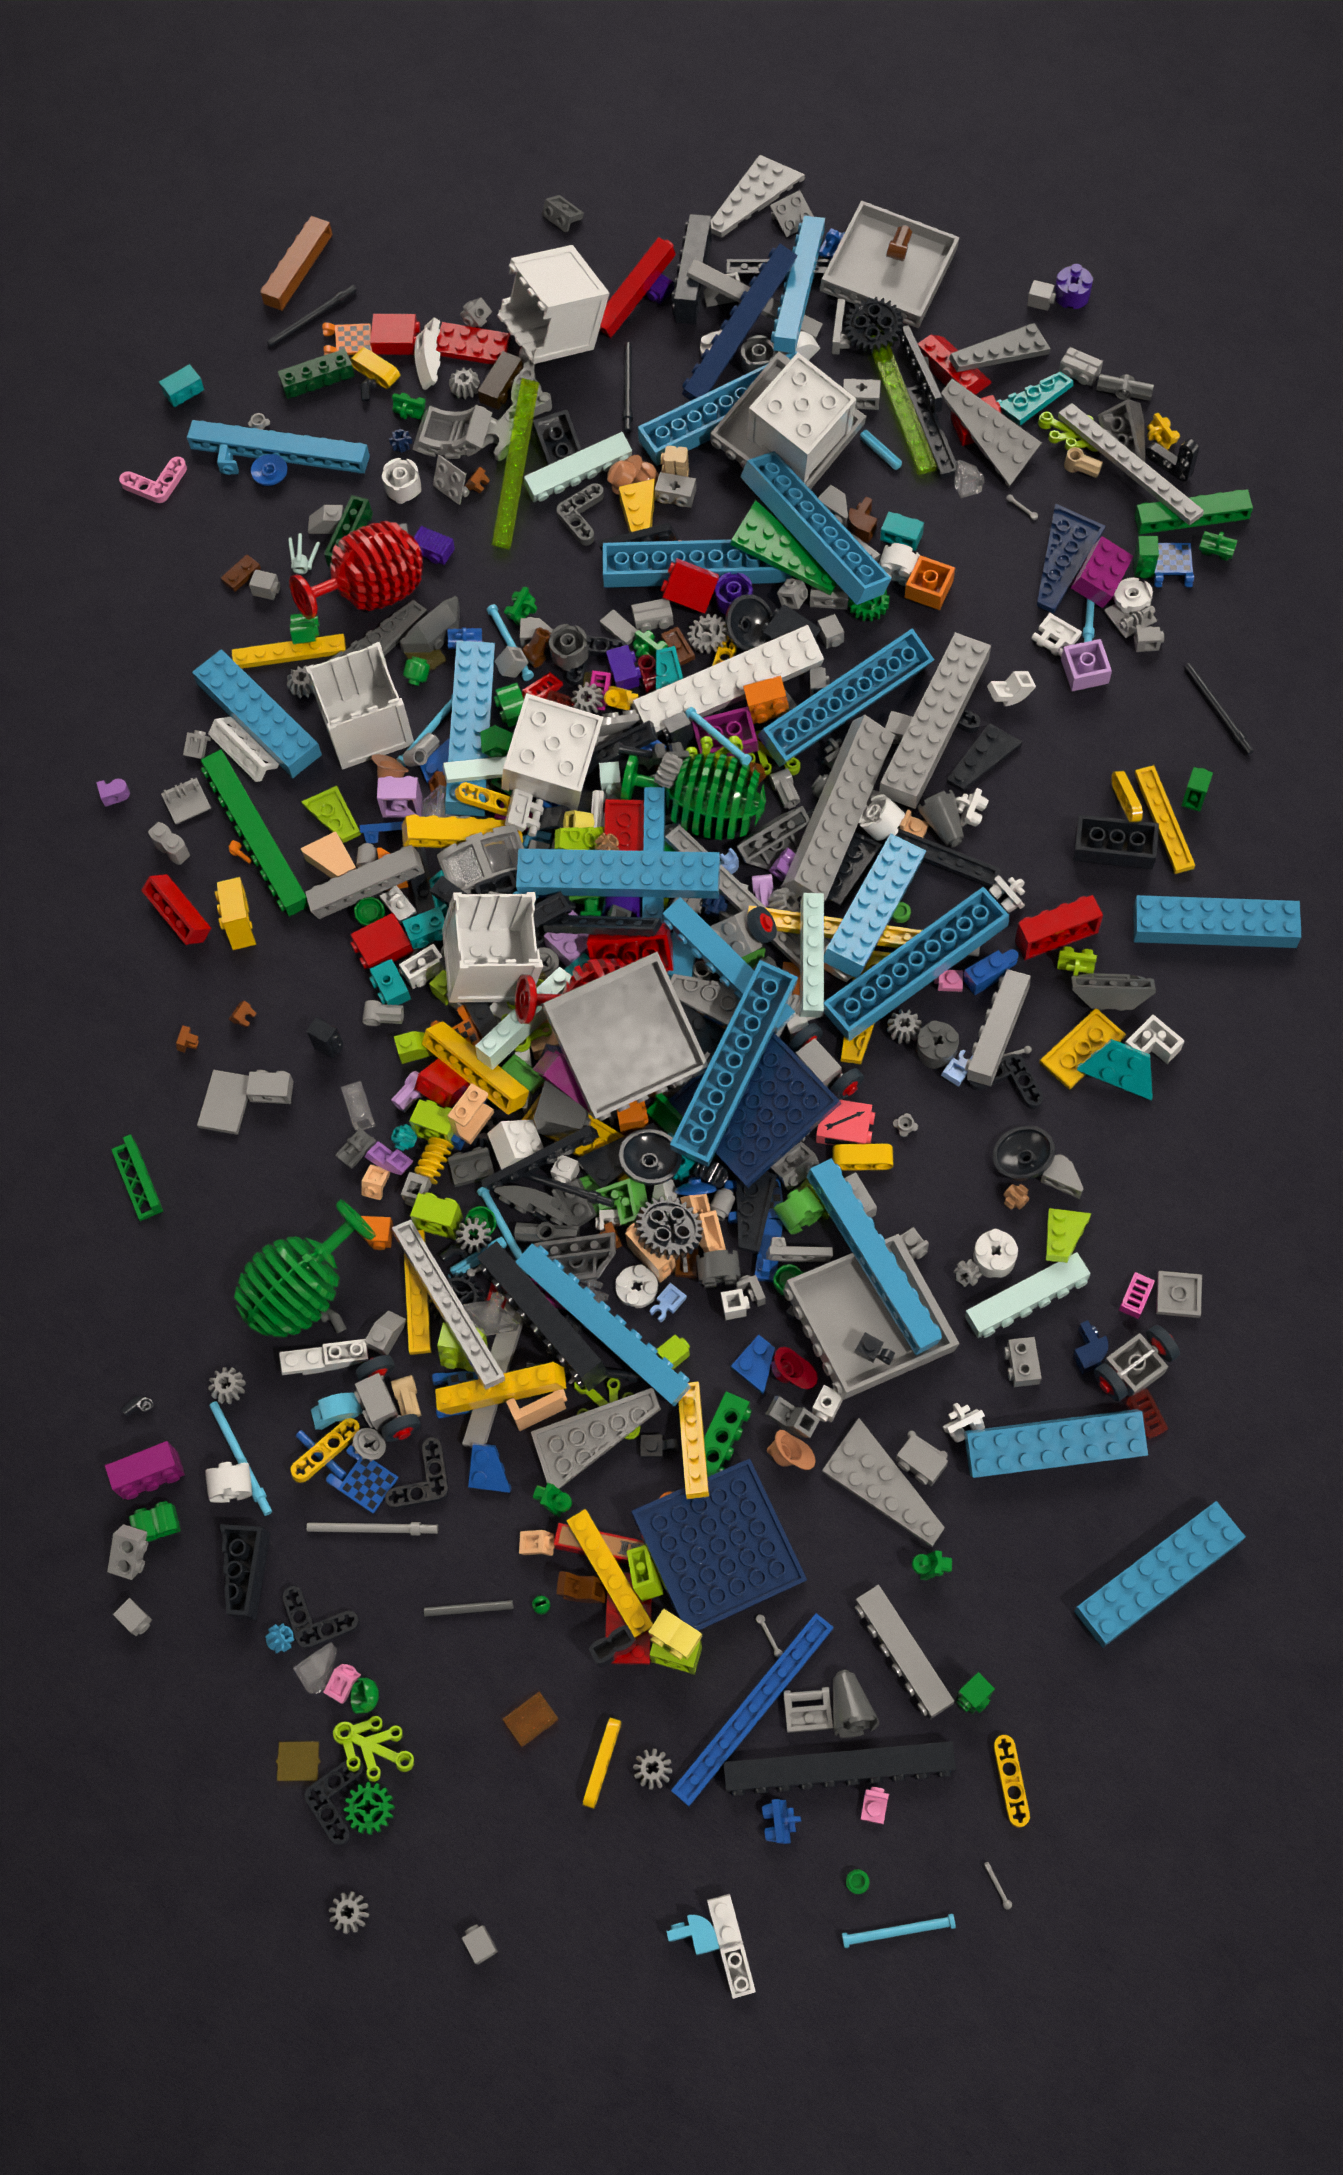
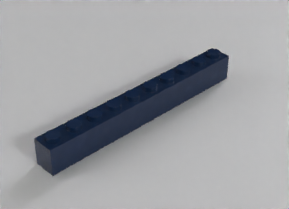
(740, 323)

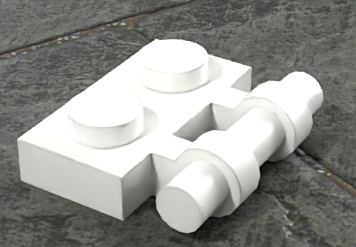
(1057, 630)
(519, 810)

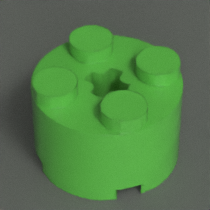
(799, 1210)

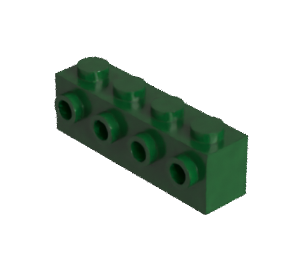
(316, 373)
(354, 516)

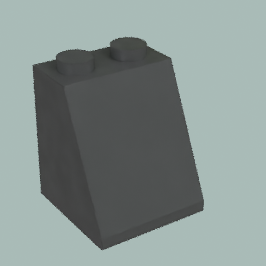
(559, 1114)

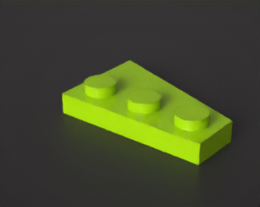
(333, 813)
(577, 838)
(1063, 1233)

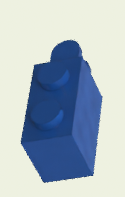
(989, 970)

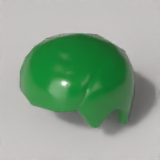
(369, 911)
(483, 1214)
(783, 1274)
(364, 1695)

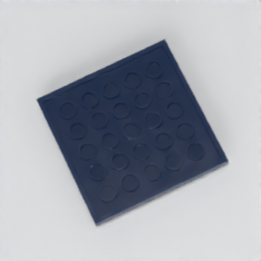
(773, 1114)
(719, 1548)

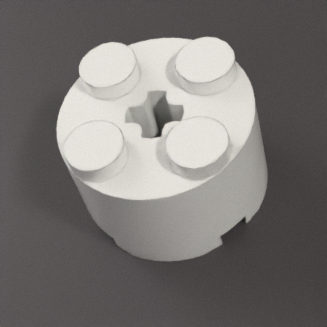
(401, 480)
(898, 562)
(881, 817)
(995, 1242)
(228, 1482)

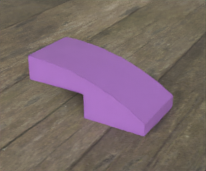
(391, 1161)

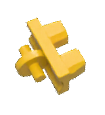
(1160, 431)
(619, 697)

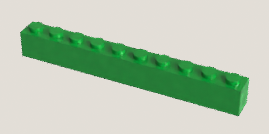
(255, 833)

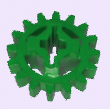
(869, 608)
(368, 1797)

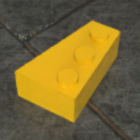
(638, 504)
(234, 913)

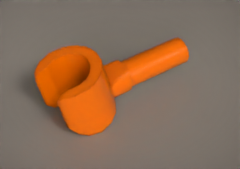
(234, 849)

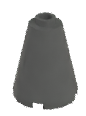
(943, 817)
(851, 1707)

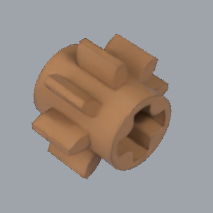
(607, 842)
(1016, 1196)

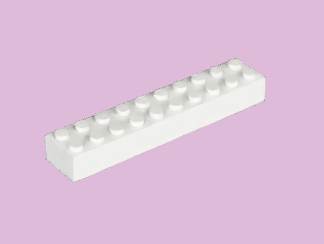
(724, 682)

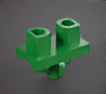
(408, 406)
(1217, 545)
(522, 606)
(645, 644)
(591, 907)
(553, 1499)
(931, 1565)

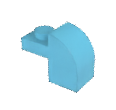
(335, 1408)
(701, 1932)

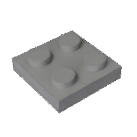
(1179, 1294)

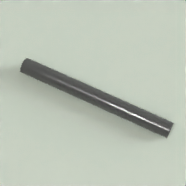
(468, 1608)

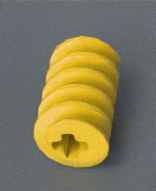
(432, 1157)

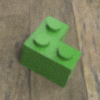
(628, 1199)

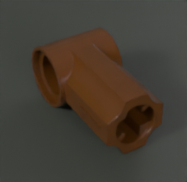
(898, 247)
(535, 649)

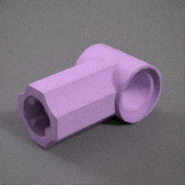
(762, 888)
(407, 1094)

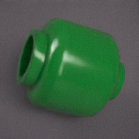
(416, 670)

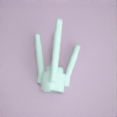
(300, 563)

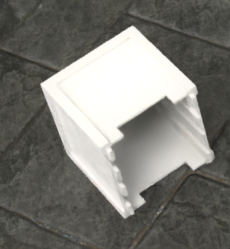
(554, 304)
(801, 416)
(360, 706)
(551, 751)
(489, 946)

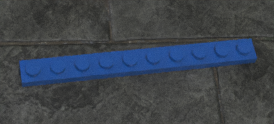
(752, 1710)

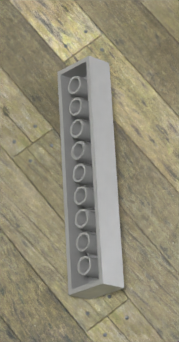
(934, 720)
(839, 808)

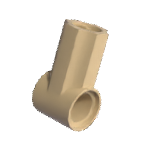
(1077, 461)
(405, 1392)

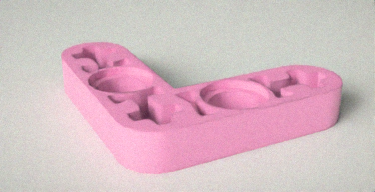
(155, 487)

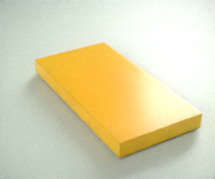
(1078, 1046)

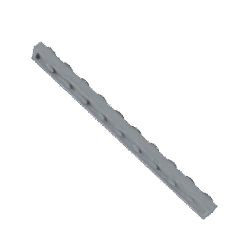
(1131, 464)
(736, 893)
(448, 1305)

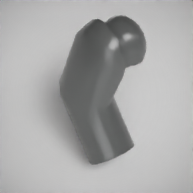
(335, 1319)

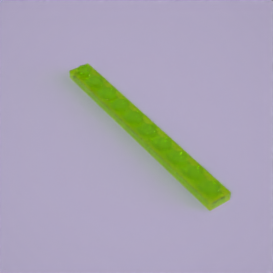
(904, 410)
(515, 463)

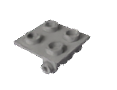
(790, 212)
(450, 480)
(1127, 622)
(185, 800)

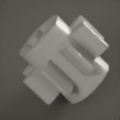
(967, 1273)

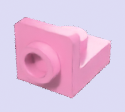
(950, 981)
(341, 1682)
(874, 1805)

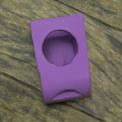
(113, 792)
(783, 864)

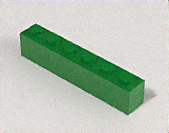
(1217, 509)

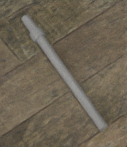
(414, 1528)

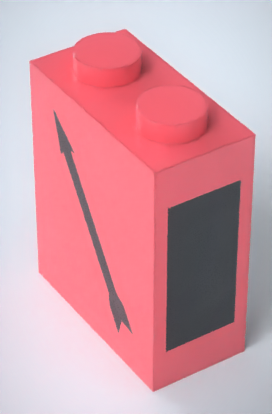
(847, 1125)

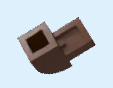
(861, 523)
(581, 1588)

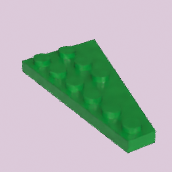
(774, 544)

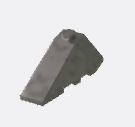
(1126, 425)

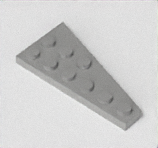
(754, 192)
(995, 435)
(713, 998)
(581, 1439)
(872, 1476)

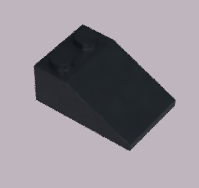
(556, 436)

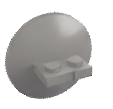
(614, 724)

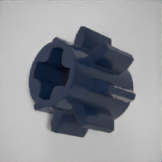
(400, 440)
(714, 906)

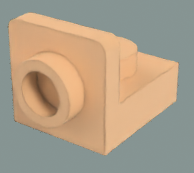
(913, 825)
(374, 1182)
(536, 1542)

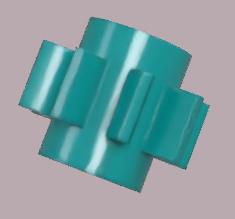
(404, 1137)

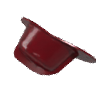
(792, 1368)

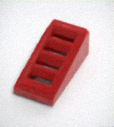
(537, 686)

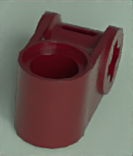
(648, 674)

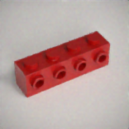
(176, 909)

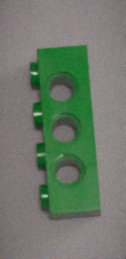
(733, 1406)

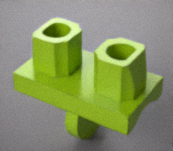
(1075, 961)

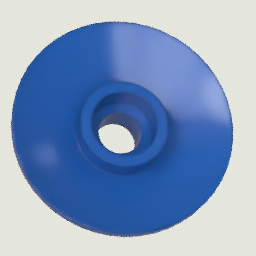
(269, 464)
(695, 1187)

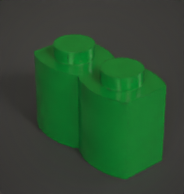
(302, 629)
(511, 703)
(156, 1522)

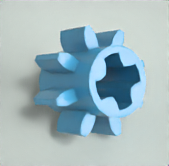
(279, 1638)

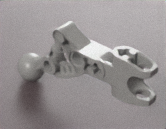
(500, 431)

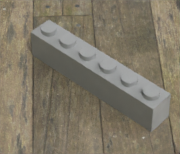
(364, 881)
(998, 1028)
(904, 1652)

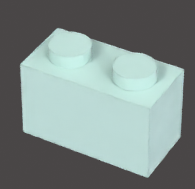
(610, 780)

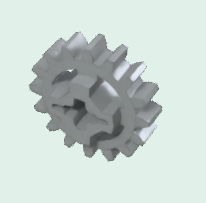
(708, 633)

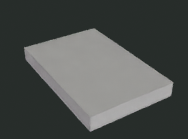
(224, 1102)

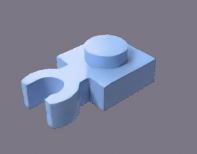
(730, 861)
(955, 1069)
(669, 1300)

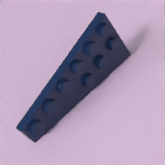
(1067, 550)

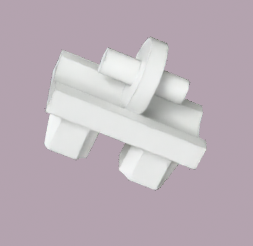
(968, 806)
(1013, 900)
(398, 904)
(955, 1427)

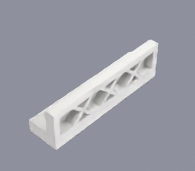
(240, 749)

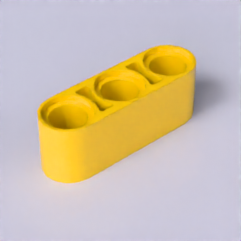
(375, 367)
(863, 1156)

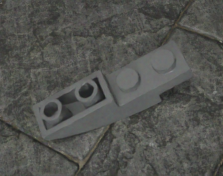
(533, 1200)

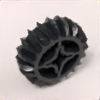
(464, 1297)

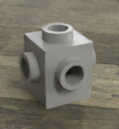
(475, 313)
(793, 593)

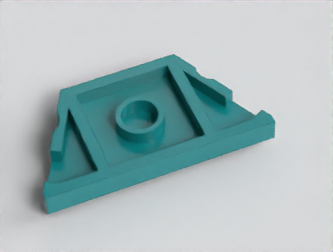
(1121, 1067)

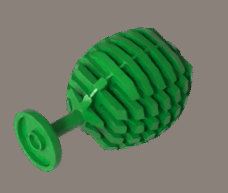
(706, 794)
(294, 1279)

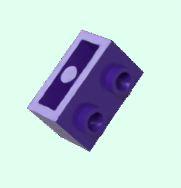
(623, 668)

